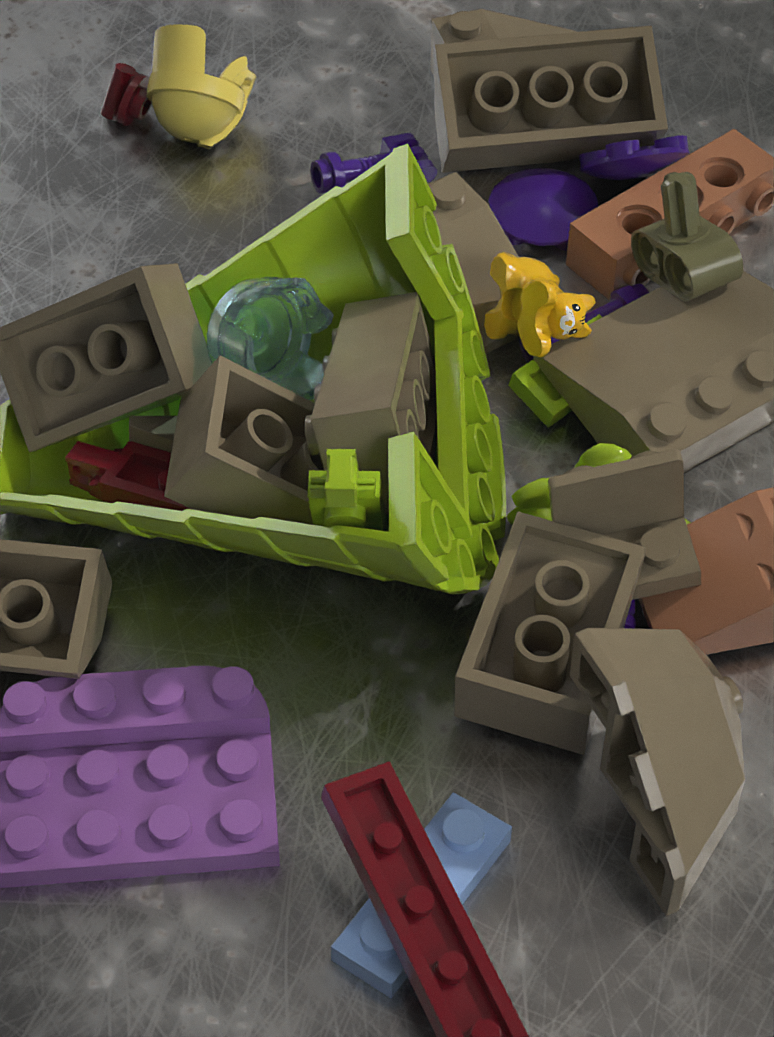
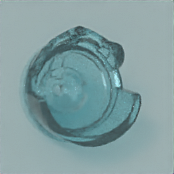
(270, 331)

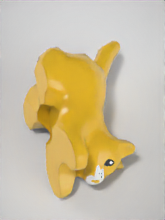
(534, 305)

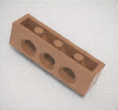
(732, 187)

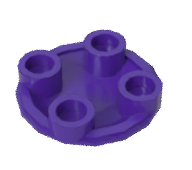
(630, 162)
(540, 205)

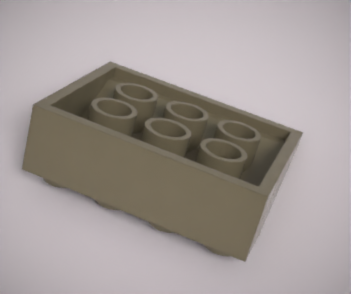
(673, 371)

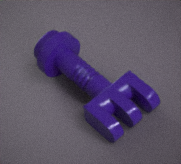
(332, 171)

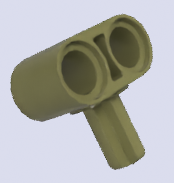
(685, 249)

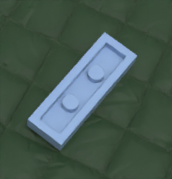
(467, 847)

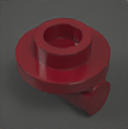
(126, 95)

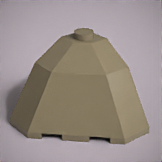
(666, 747)

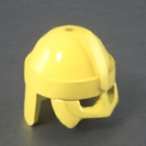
(185, 99)

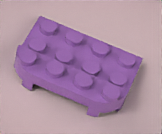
(135, 776)

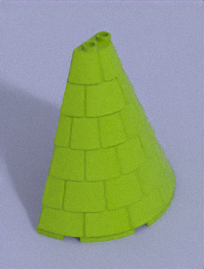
(351, 248)

